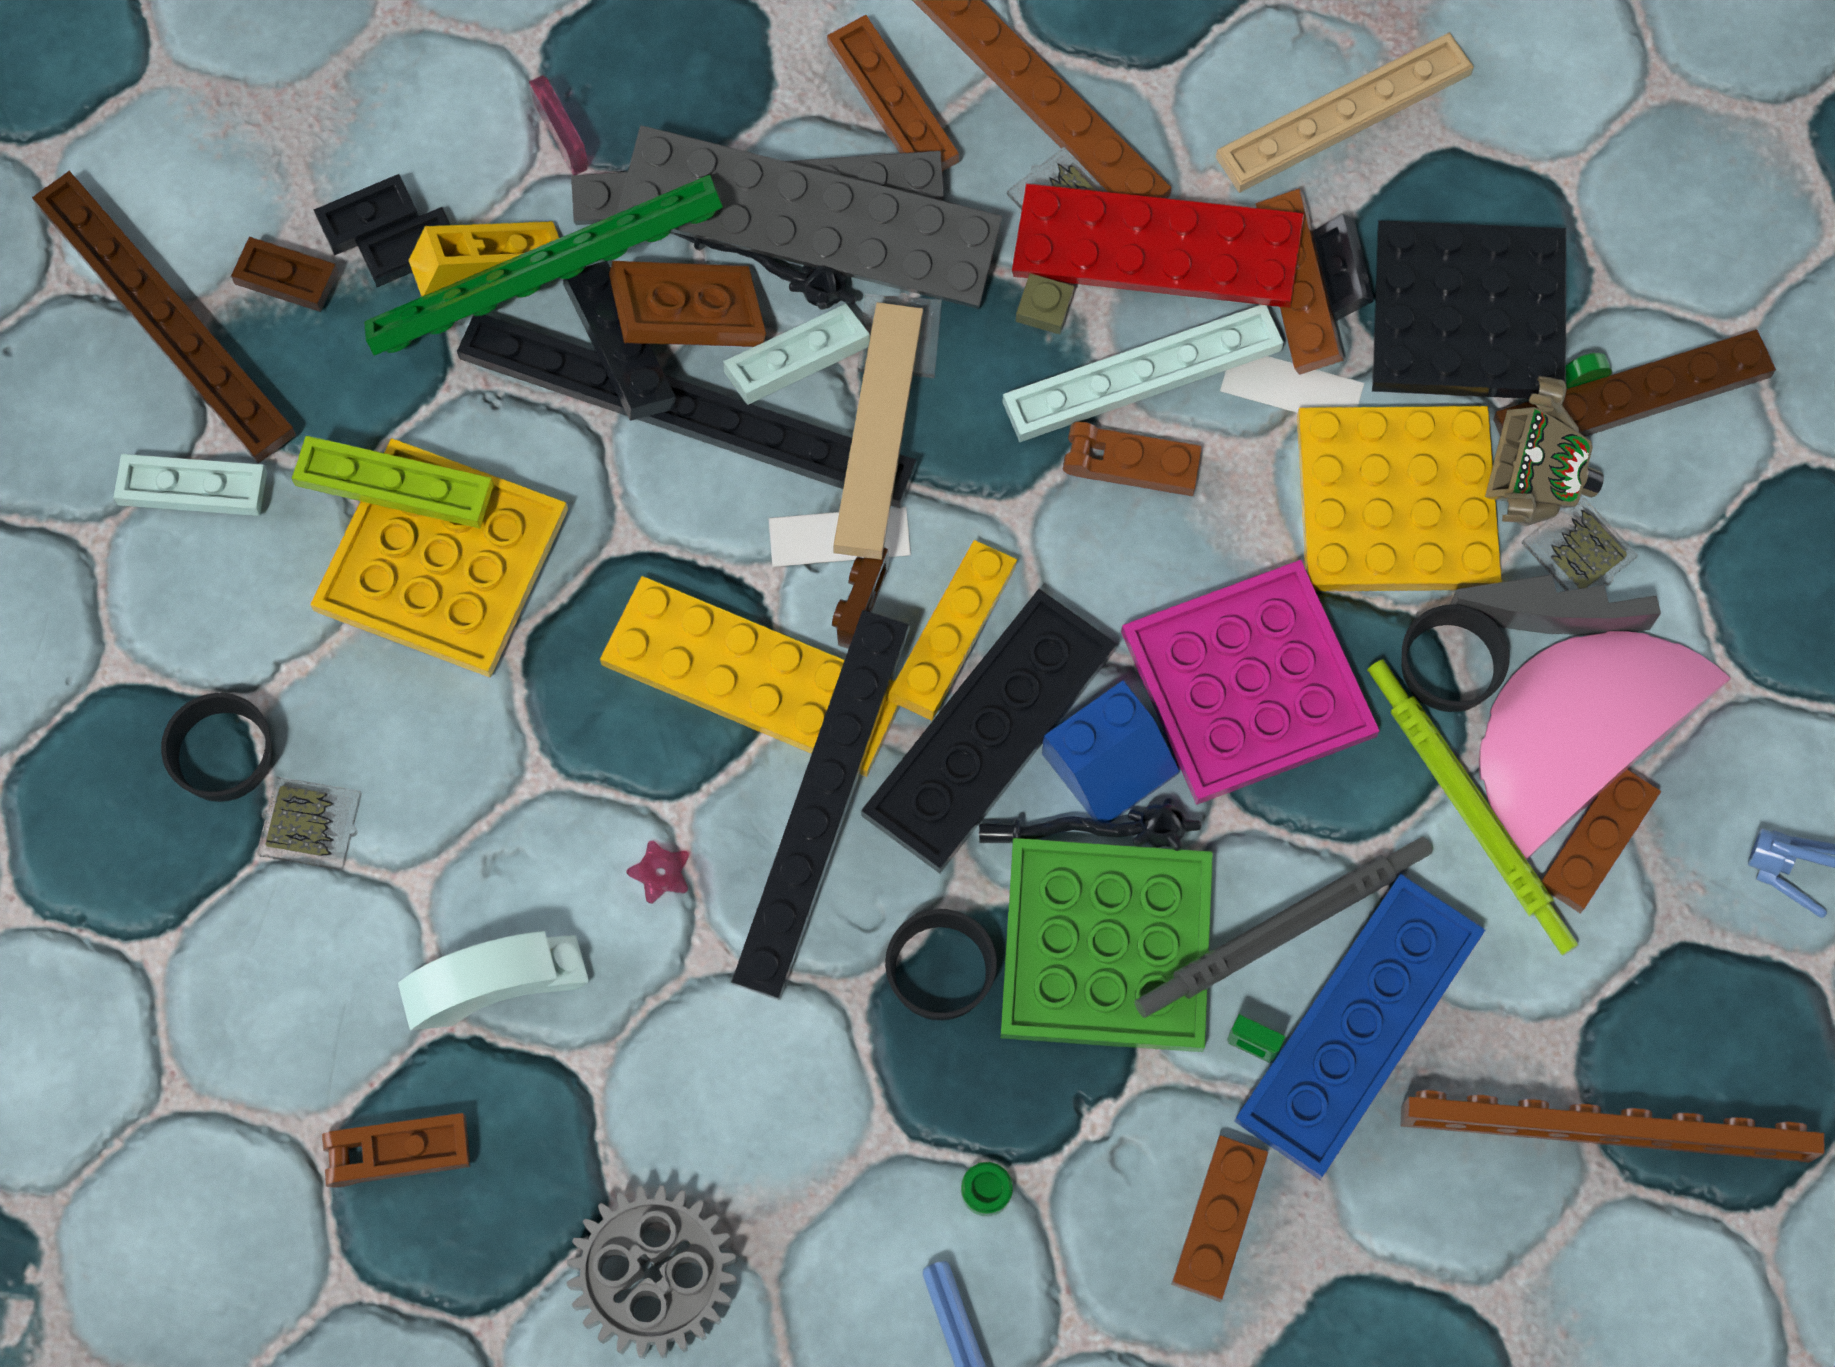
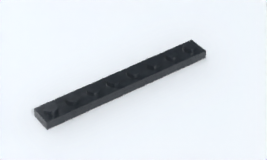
(820, 805)

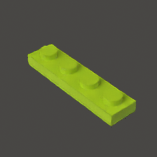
(392, 481)

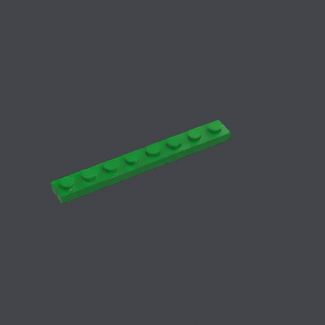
(528, 271)

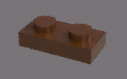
(284, 274)
(867, 579)

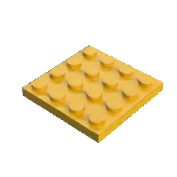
(1397, 498)
(440, 581)

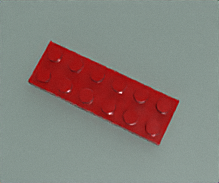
(1158, 245)

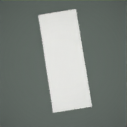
(1279, 385)
(812, 536)

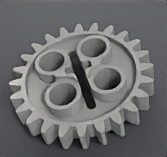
(681, 1308)

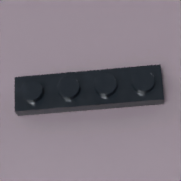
(629, 366)

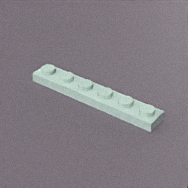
(1142, 372)

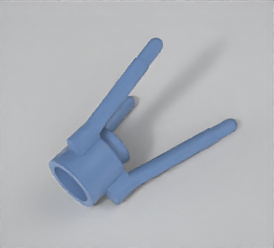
(1777, 853)

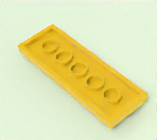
(730, 666)

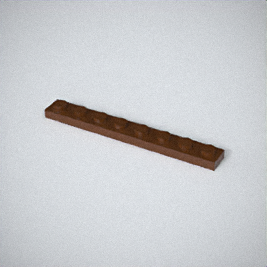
(164, 317)

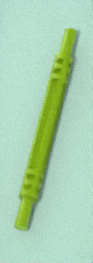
(1473, 807)

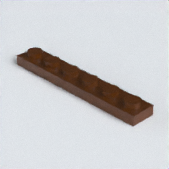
(1664, 384)

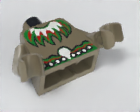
(1542, 459)

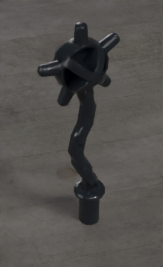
(820, 285)
(1156, 825)

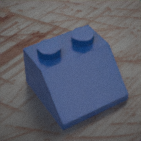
(1110, 754)

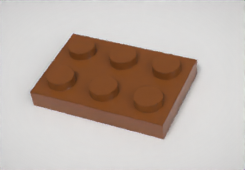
(686, 304)

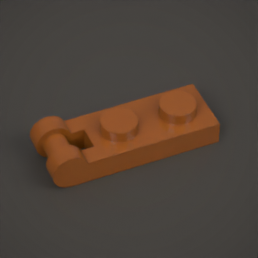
(1132, 459)
(397, 1149)

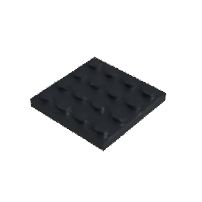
(1468, 309)

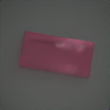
(559, 125)

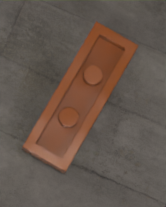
(1599, 840)
(1219, 1218)

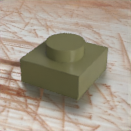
(1044, 303)

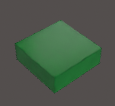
(1255, 1039)

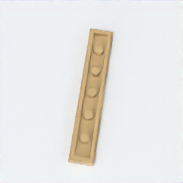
(1344, 112)
(878, 431)

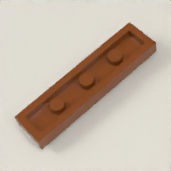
(889, 91)
(1310, 319)

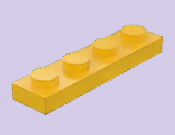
(952, 630)

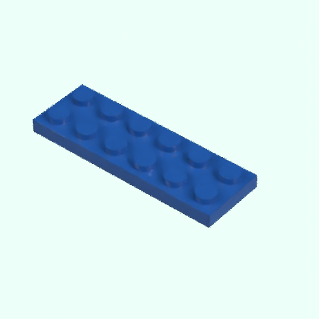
(1359, 1027)

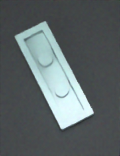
(796, 354)
(190, 484)

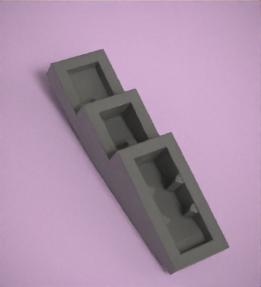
(1537, 607)

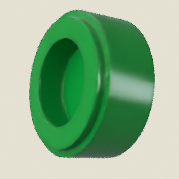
(1587, 369)
(986, 1189)

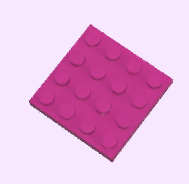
(1249, 682)

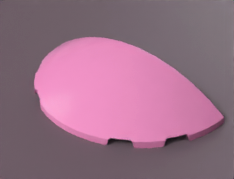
(1581, 721)

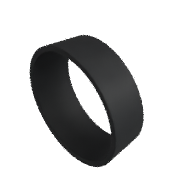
(1468, 619)
(195, 711)
(946, 919)

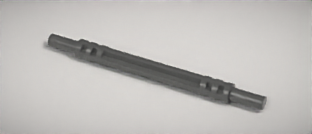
(1283, 927)

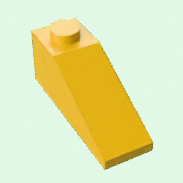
(460, 251)

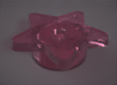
(659, 858)

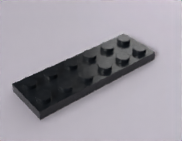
(988, 730)

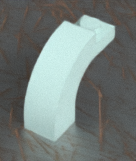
(489, 973)

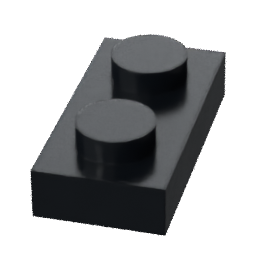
(365, 213)
(1343, 266)

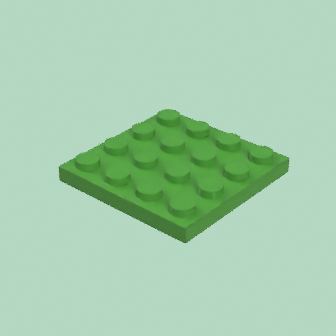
(1096, 934)

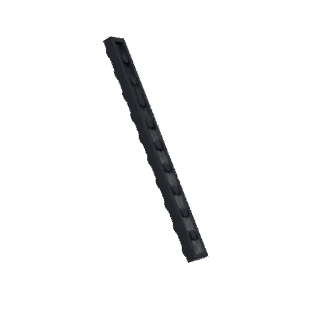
(697, 411)

